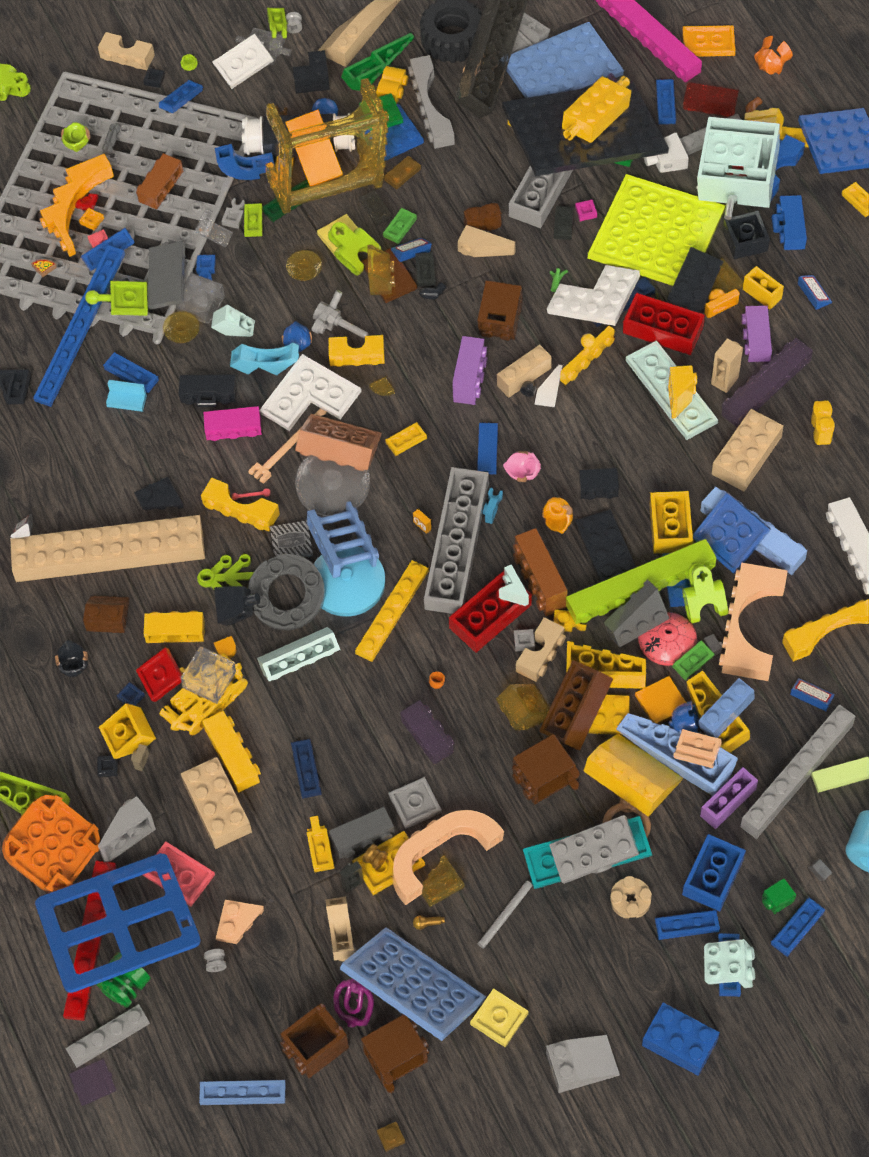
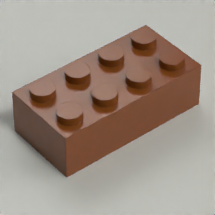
(540, 572)

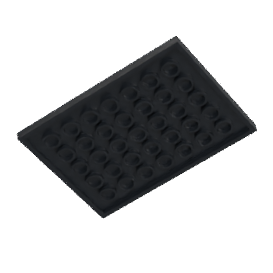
(540, 133)

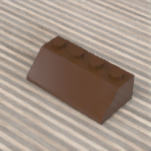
(576, 704)

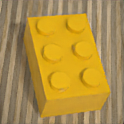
(670, 521)

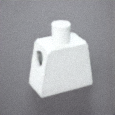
(675, 158)

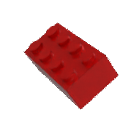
(664, 323)
(485, 615)

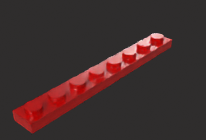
(88, 951)

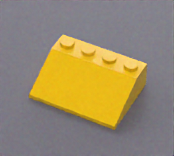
(631, 773)

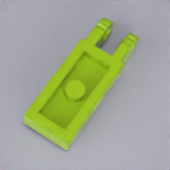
(277, 21)

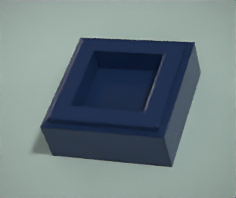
(130, 695)

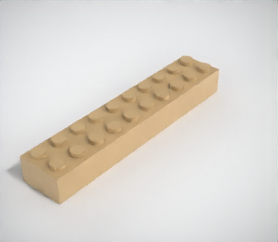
(107, 548)

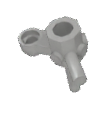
(329, 316)

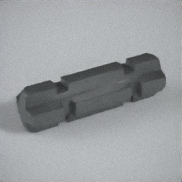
(110, 139)

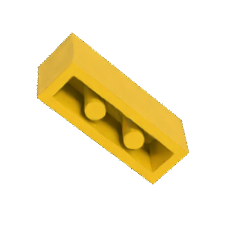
(174, 627)

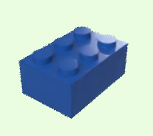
(713, 872)
(680, 1039)

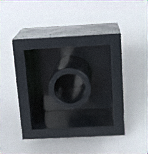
(746, 235)

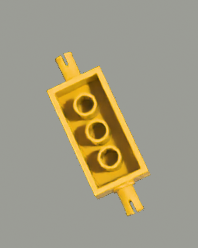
(596, 109)

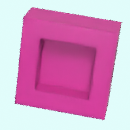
(586, 210)

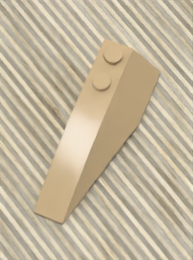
(355, 32)

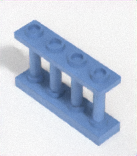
(328, 549)

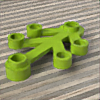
(230, 576)

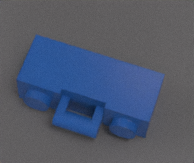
(793, 230)

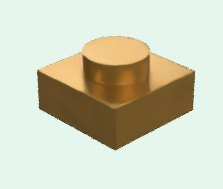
(390, 1136)

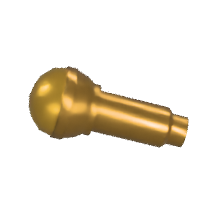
(421, 922)

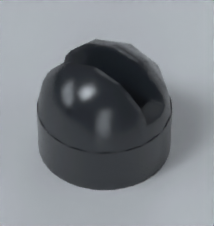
(528, 389)

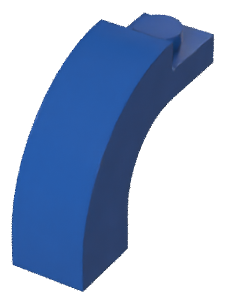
(241, 167)

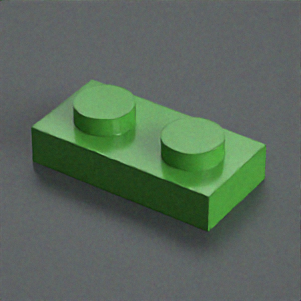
(400, 226)
(693, 660)

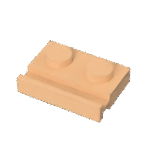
(697, 748)

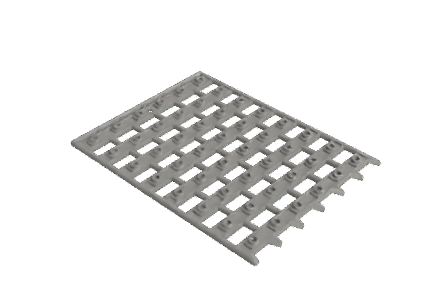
(114, 190)

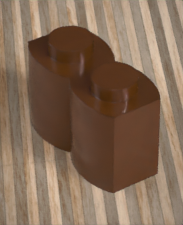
(483, 218)

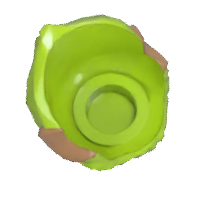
(75, 136)

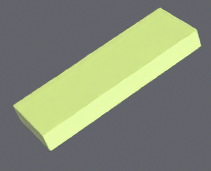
(841, 774)

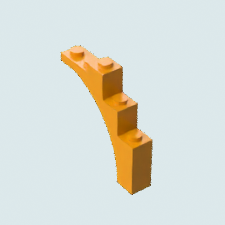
(79, 182)

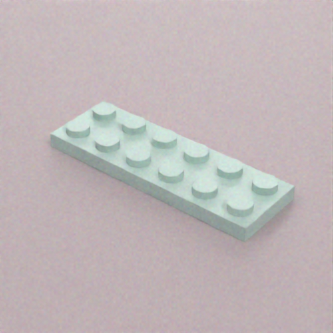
(653, 368)

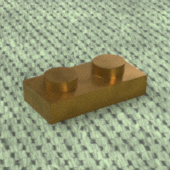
(402, 172)

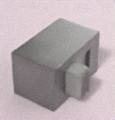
(712, 643)
(820, 870)

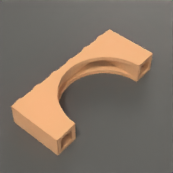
(740, 656)

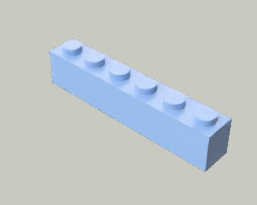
(776, 544)

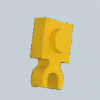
(565, 619)

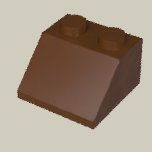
(106, 614)

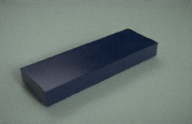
(306, 768)

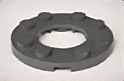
(291, 565)

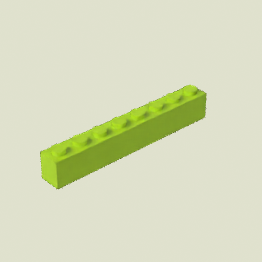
(617, 590)

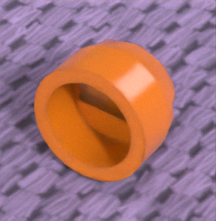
(436, 680)

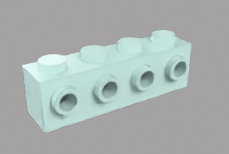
(298, 654)

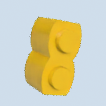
(392, 82)
(822, 422)

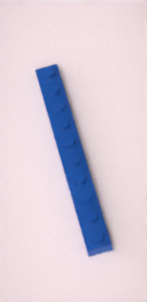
(78, 328)

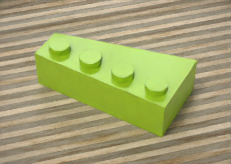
(20, 793)

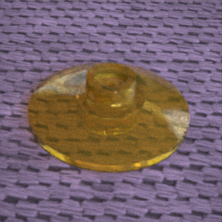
(301, 260)
(181, 321)

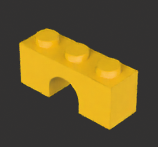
(370, 353)

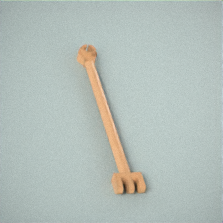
(260, 470)

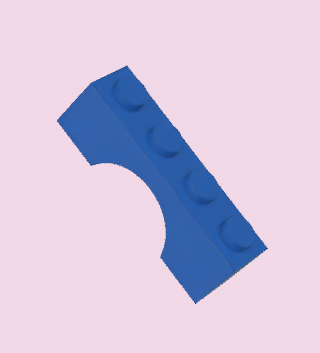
(789, 155)

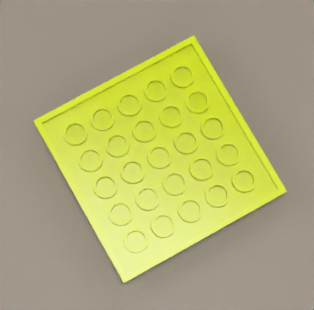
(654, 229)

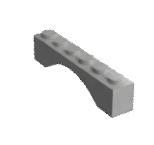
(439, 127)

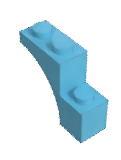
(272, 360)

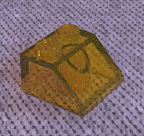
(380, 271)
(523, 706)

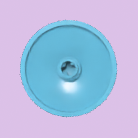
(356, 588)

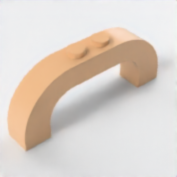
(437, 832)

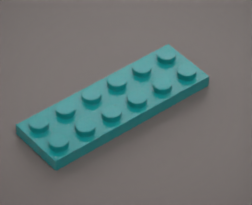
(543, 866)

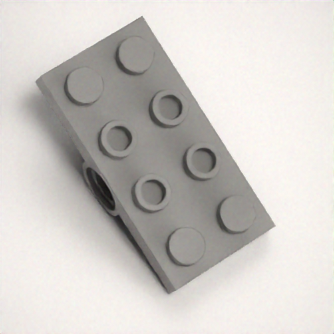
(594, 849)

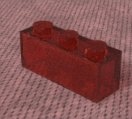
(710, 99)

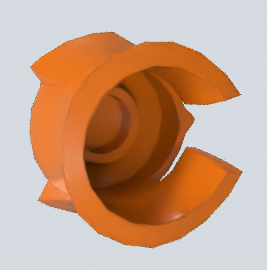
(769, 60)

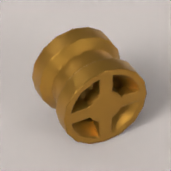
(375, 857)

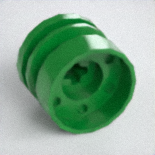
(120, 988)

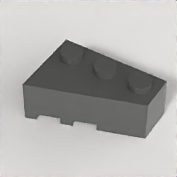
(637, 616)

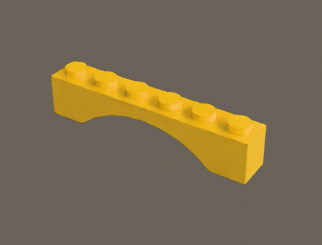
(802, 640)

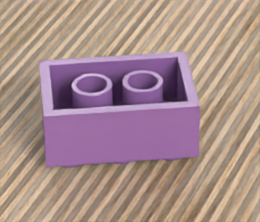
(469, 370)

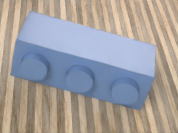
(726, 709)

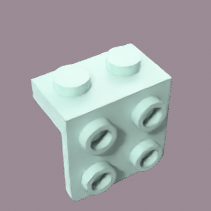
(729, 963)

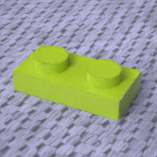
(253, 220)

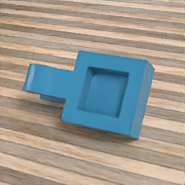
(491, 508)

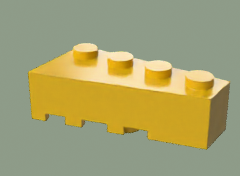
(624, 669)
(704, 696)

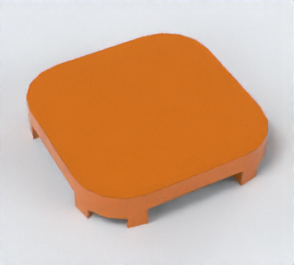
(50, 843)

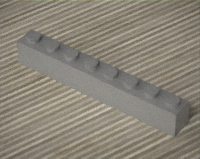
(797, 771)

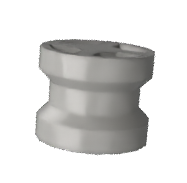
(293, 22)
(215, 960)

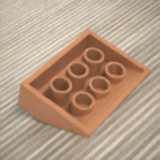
(338, 442)

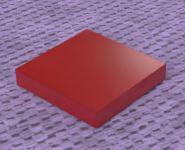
(159, 674)

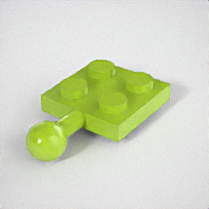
(125, 298)

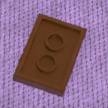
(403, 281)

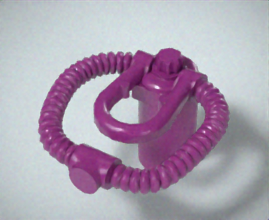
(356, 987)

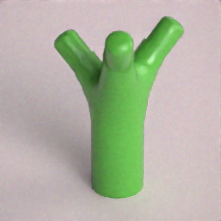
(556, 278)

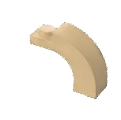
(340, 928)

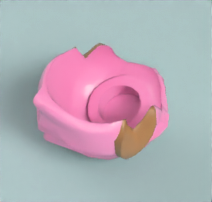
(522, 466)

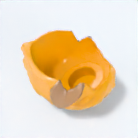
(557, 514)

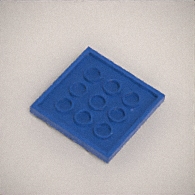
(837, 139)

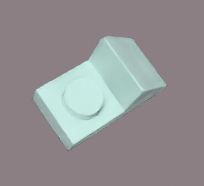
(514, 589)

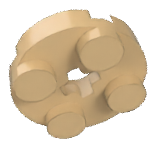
(634, 886)

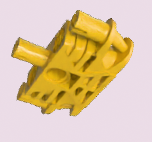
(196, 708)

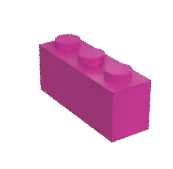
(232, 423)

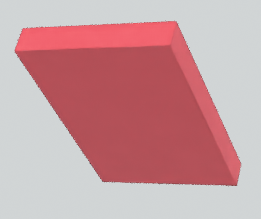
(190, 874)

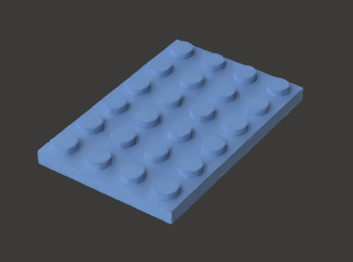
(563, 63)
(413, 983)

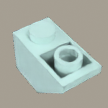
(232, 322)

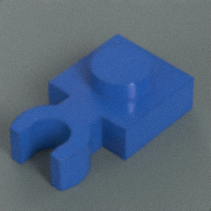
(206, 266)

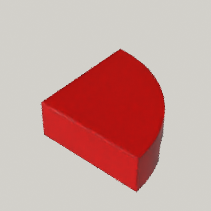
(87, 202)

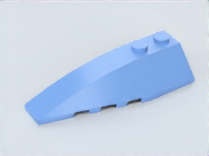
(661, 743)

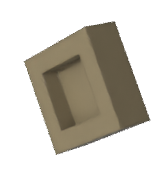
(140, 757)

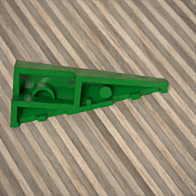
(375, 64)

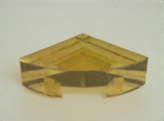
(382, 387)

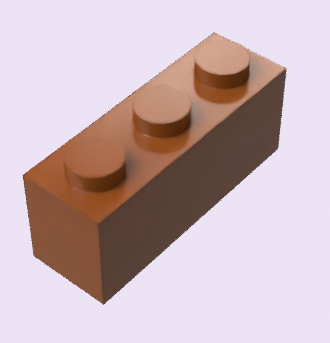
(159, 181)

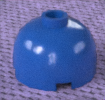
(685, 717)

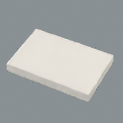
(243, 61)

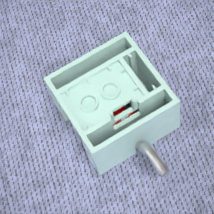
(751, 151)

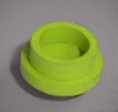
(189, 62)

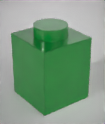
(778, 896)

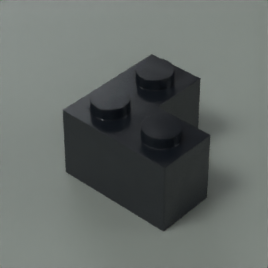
(314, 76)

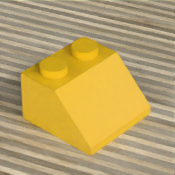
(681, 388)
(126, 731)

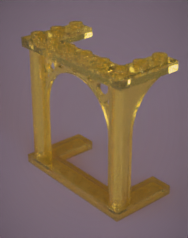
(371, 151)

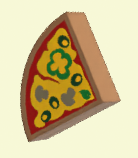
(43, 266)

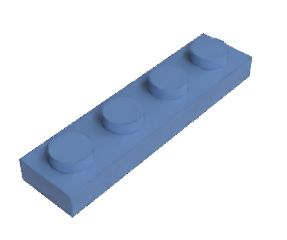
(242, 1092)

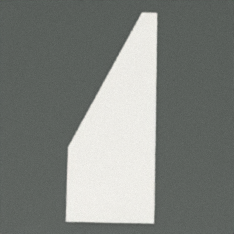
(547, 392)

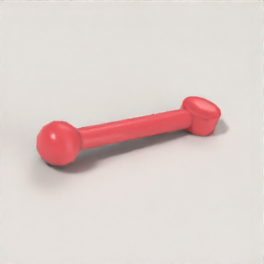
(266, 492)

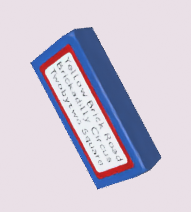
(408, 250)
(814, 291)
(812, 694)

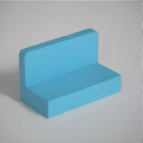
(126, 395)

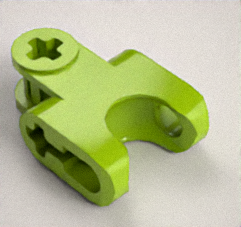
(11, 82)
(349, 245)
(703, 592)

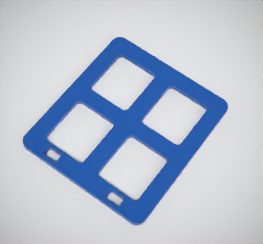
(116, 923)

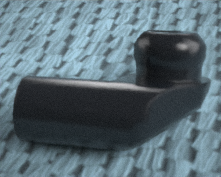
(432, 293)

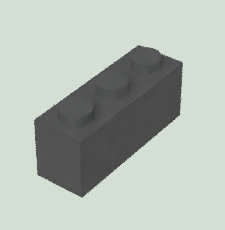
(362, 833)

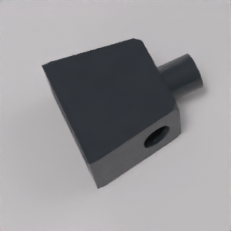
(234, 604)

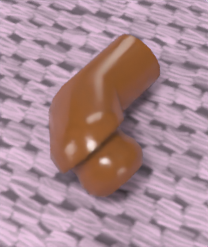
(752, 105)

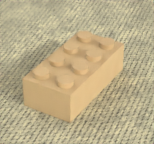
(747, 450)
(216, 803)

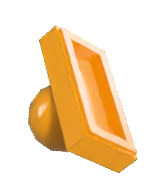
(720, 301)

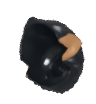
(71, 659)

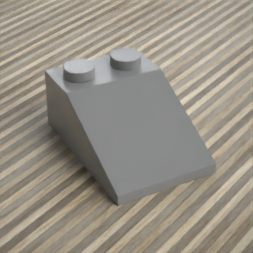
(127, 828)
(581, 1062)

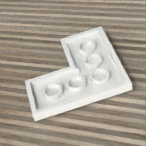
(599, 304)
(307, 384)

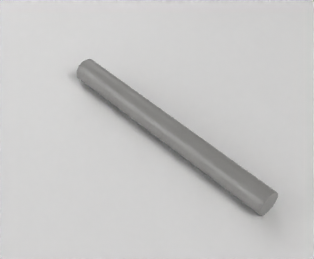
(505, 914)

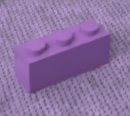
(757, 334)
(729, 798)

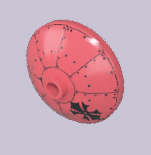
(668, 648)

